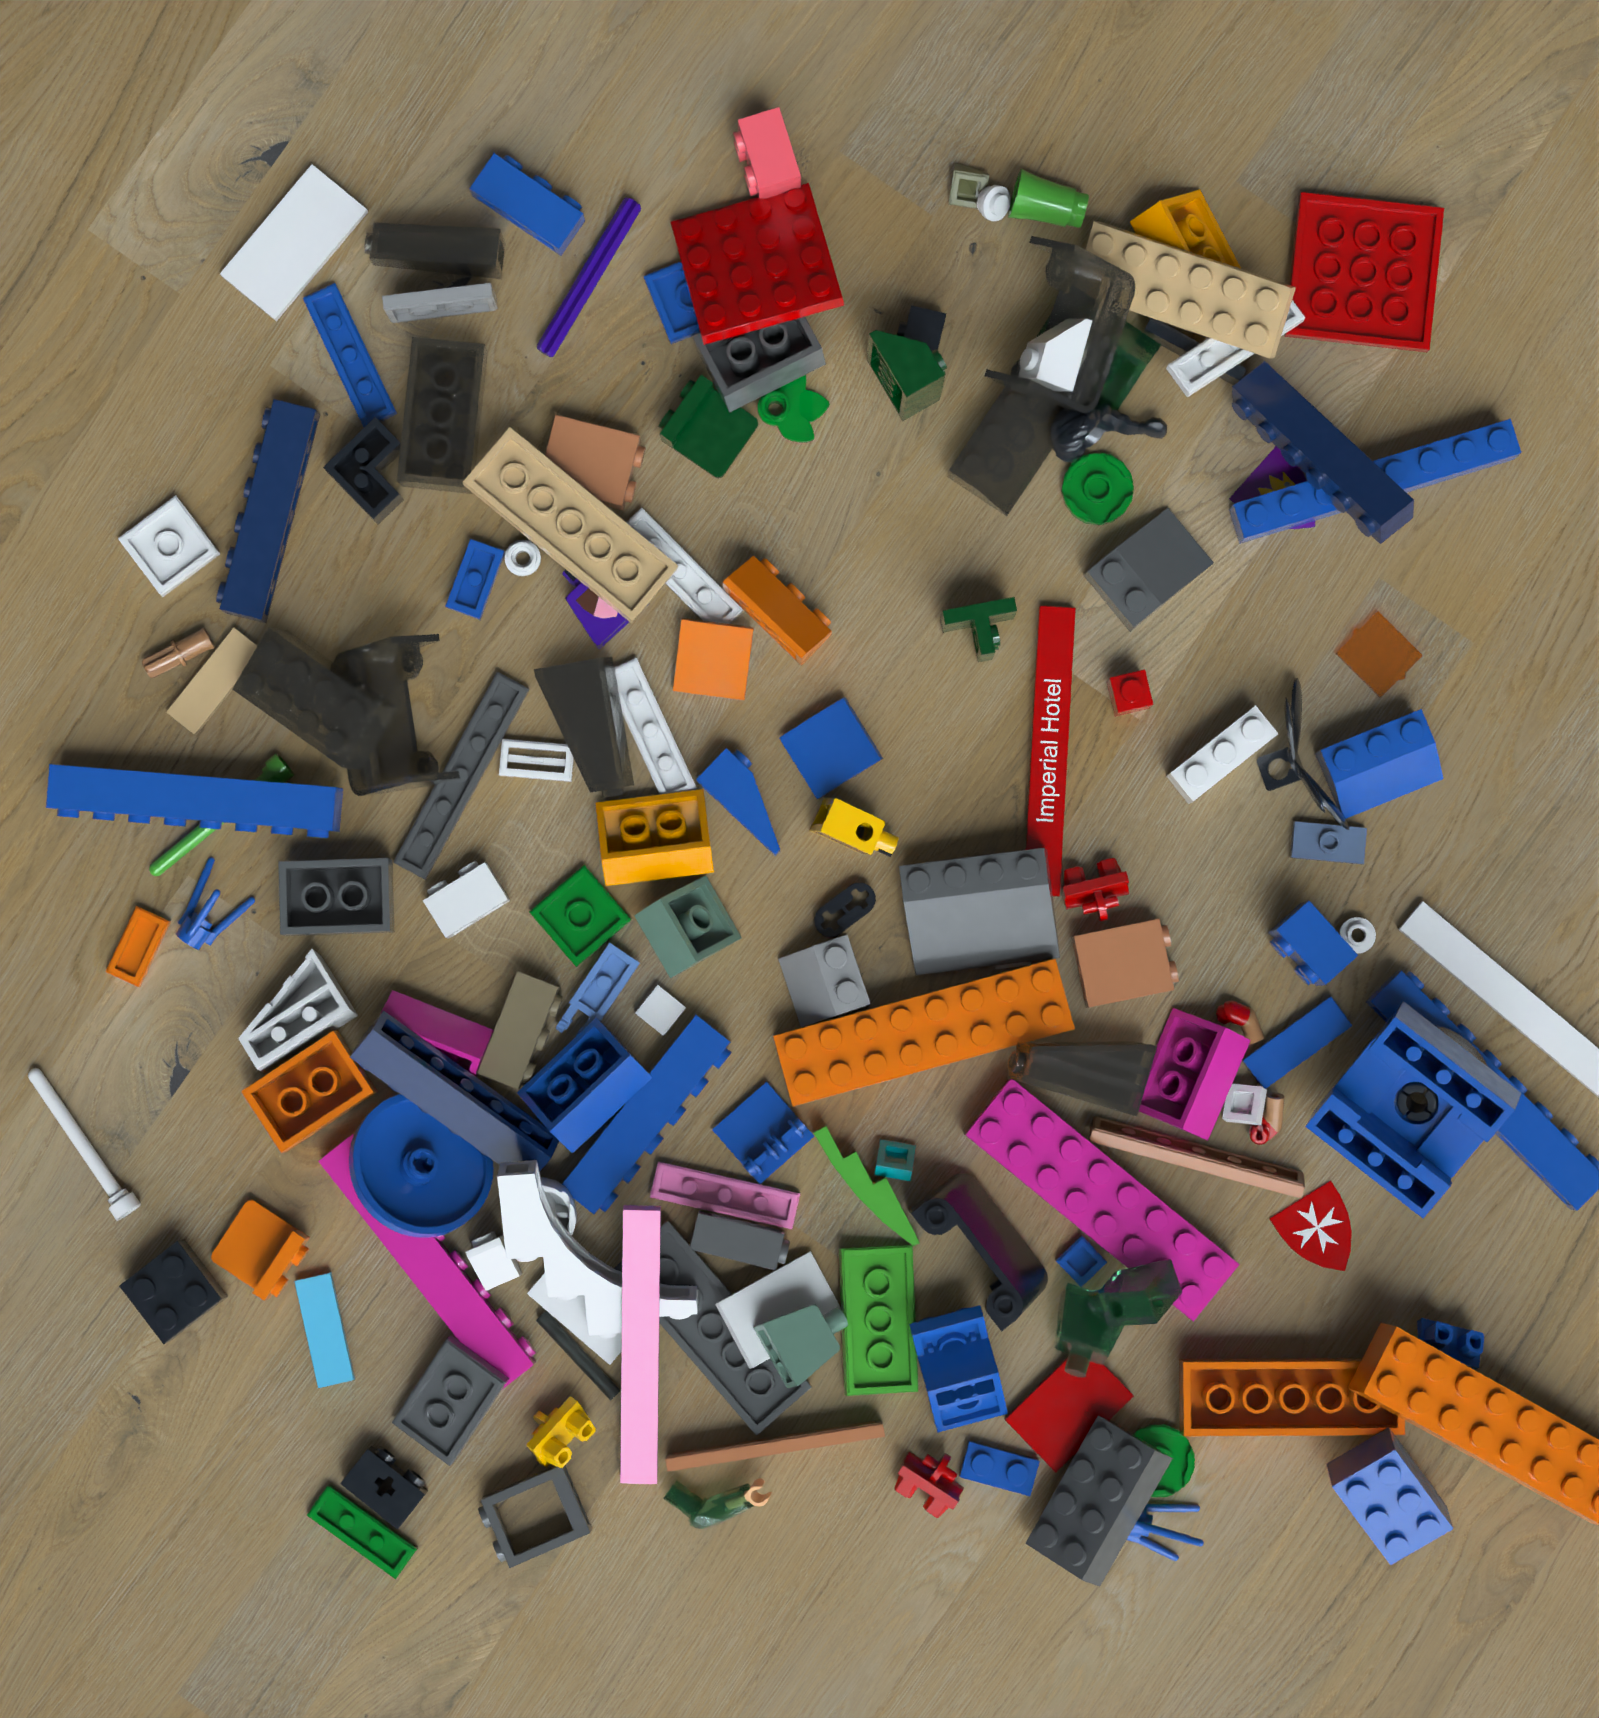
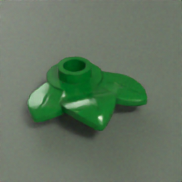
(798, 410)

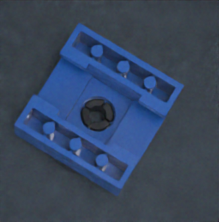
(1405, 1143)

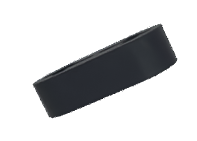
(851, 916)

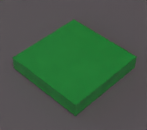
(580, 916)

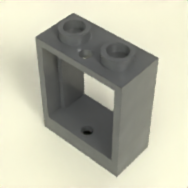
(739, 1240)
(570, 1502)

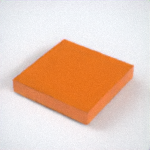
(713, 659)

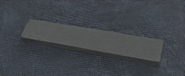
(471, 760)

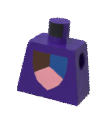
(594, 614)

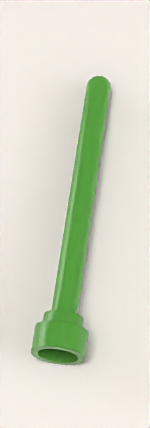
(274, 771)

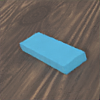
(324, 1330)

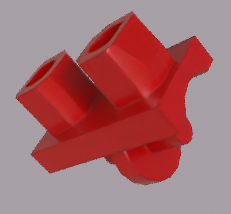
(1097, 893)
(931, 1477)

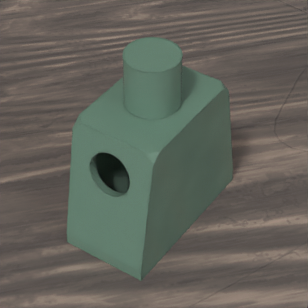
(801, 1341)

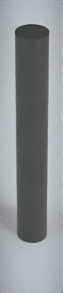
(578, 1355)

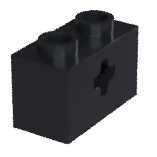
(365, 1485)

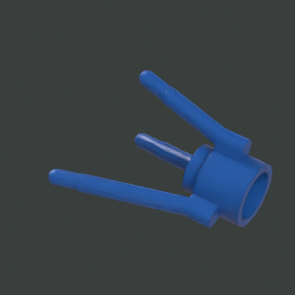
(196, 927)
(1144, 1527)

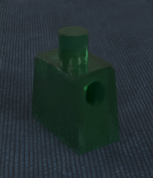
(1137, 1294)
(1082, 1332)

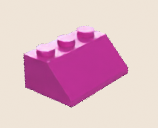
(450, 1034)
(1192, 1073)

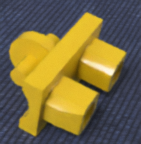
(556, 1432)

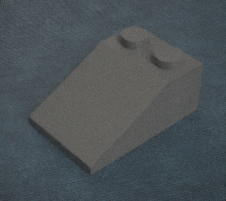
(1148, 569)

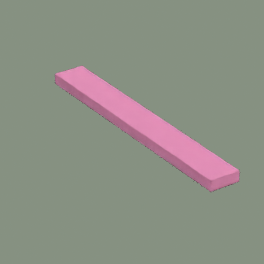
(640, 1344)

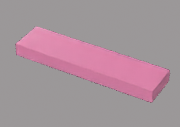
(725, 1195)

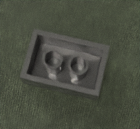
(760, 360)
(336, 897)

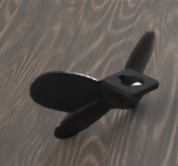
(1290, 754)

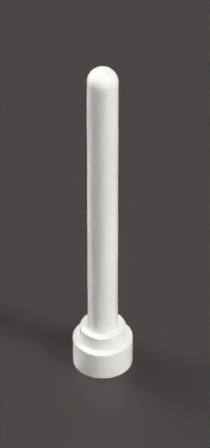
(121, 1200)

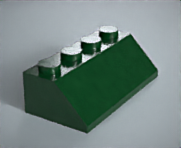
(906, 371)

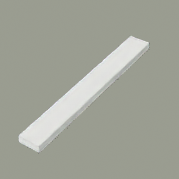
(1504, 994)

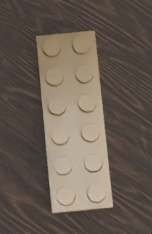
(1197, 290)
(570, 525)

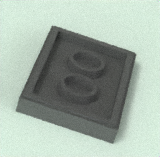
(450, 1400)

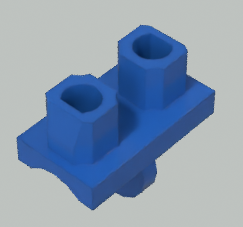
(1454, 1341)

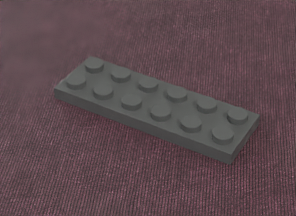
(753, 1393)

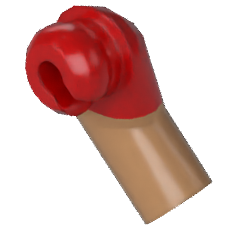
(1243, 1016)
(1271, 1120)

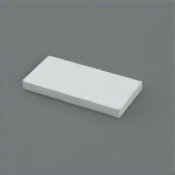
(294, 242)

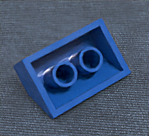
(1381, 764)

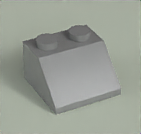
(824, 981)

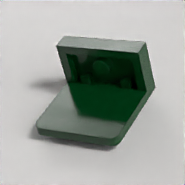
(705, 428)

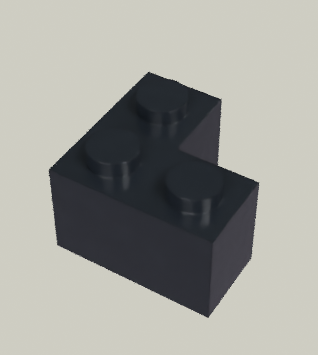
(359, 467)

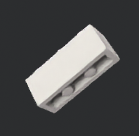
(1222, 755)

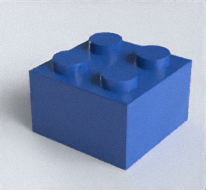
(1311, 944)

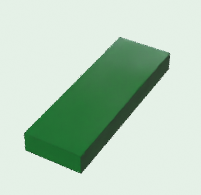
(362, 1531)

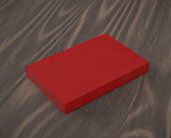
(1064, 1409)

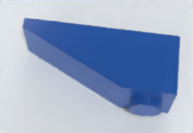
(736, 790)

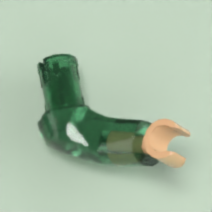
(717, 1508)

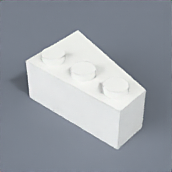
(297, 1016)

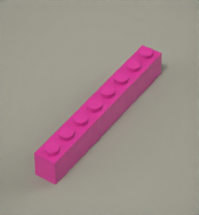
(443, 1283)

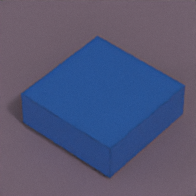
(1081, 1261)

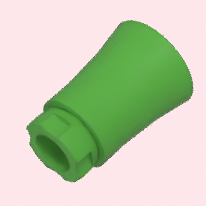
(1046, 201)

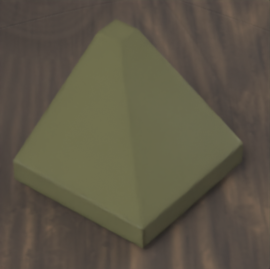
(967, 185)

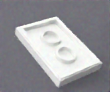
(772, 1296)

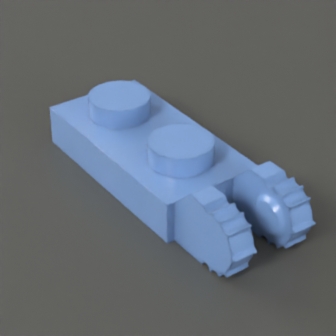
(600, 987)

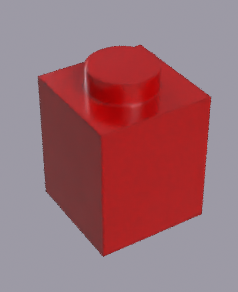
(1129, 693)

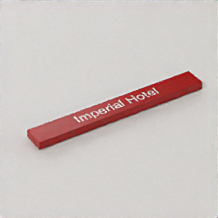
(1050, 736)

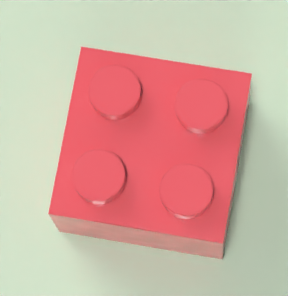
(768, 154)

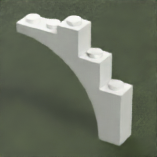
(570, 1270)

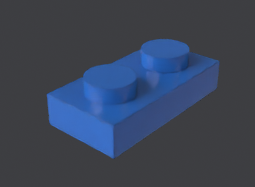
(475, 579)
(999, 1468)

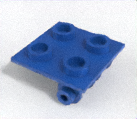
(763, 1133)

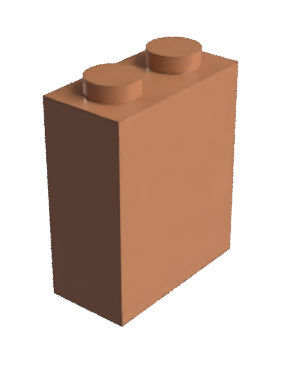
(597, 458)
(1124, 962)

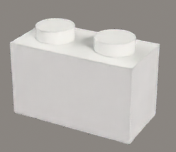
(465, 899)

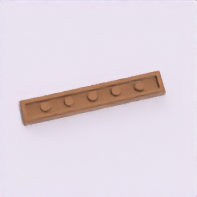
(1197, 1157)
(774, 1445)

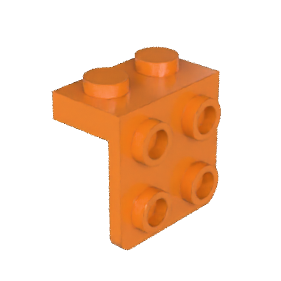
(260, 1249)

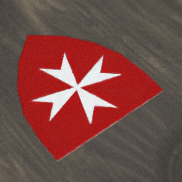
(1317, 1228)

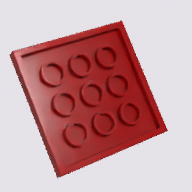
(756, 264)
(1366, 271)

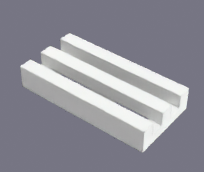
(505, 758)

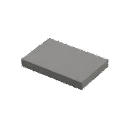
(440, 303)

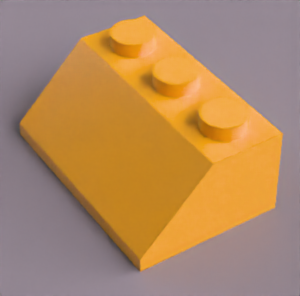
(1186, 224)
(654, 837)

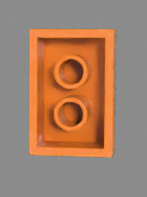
(309, 1091)

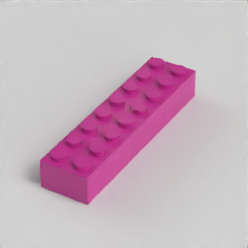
(1098, 1194)

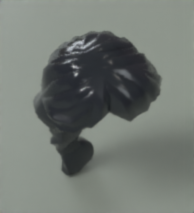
(1076, 430)

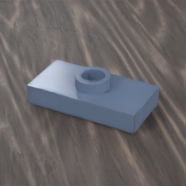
(1328, 843)

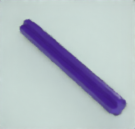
(589, 277)

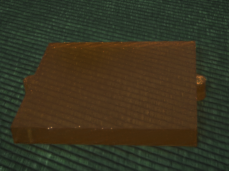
(1379, 654)

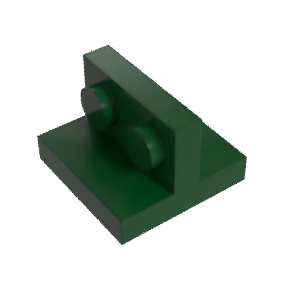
(979, 618)

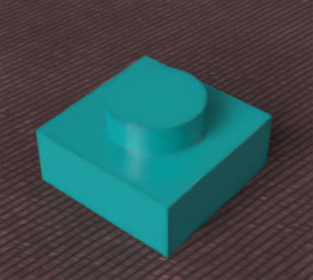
(895, 1160)

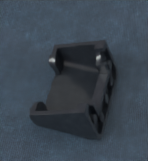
(967, 1205)

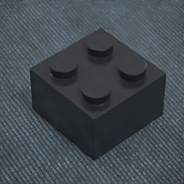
(173, 1291)

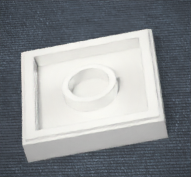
(169, 546)

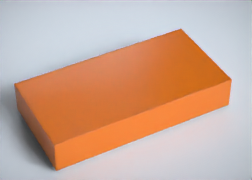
(138, 946)

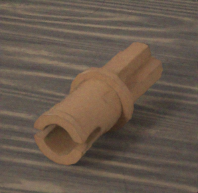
(177, 653)

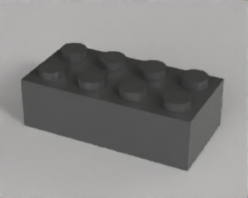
(1098, 1501)

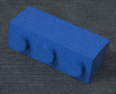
(528, 203)

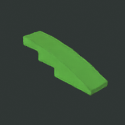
(876, 1196)

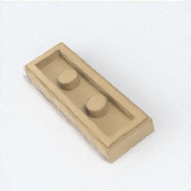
(212, 682)

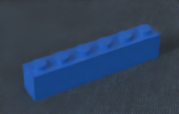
(645, 1115)

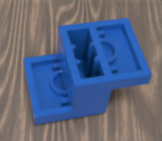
(958, 1368)

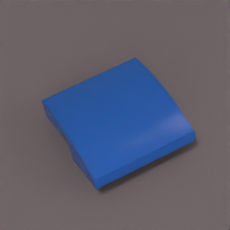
(831, 748)

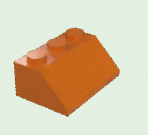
(778, 608)

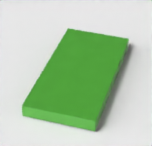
(878, 1309)

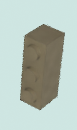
(520, 1031)

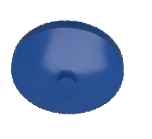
(416, 1171)

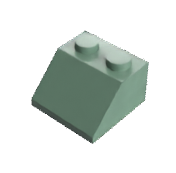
(687, 926)

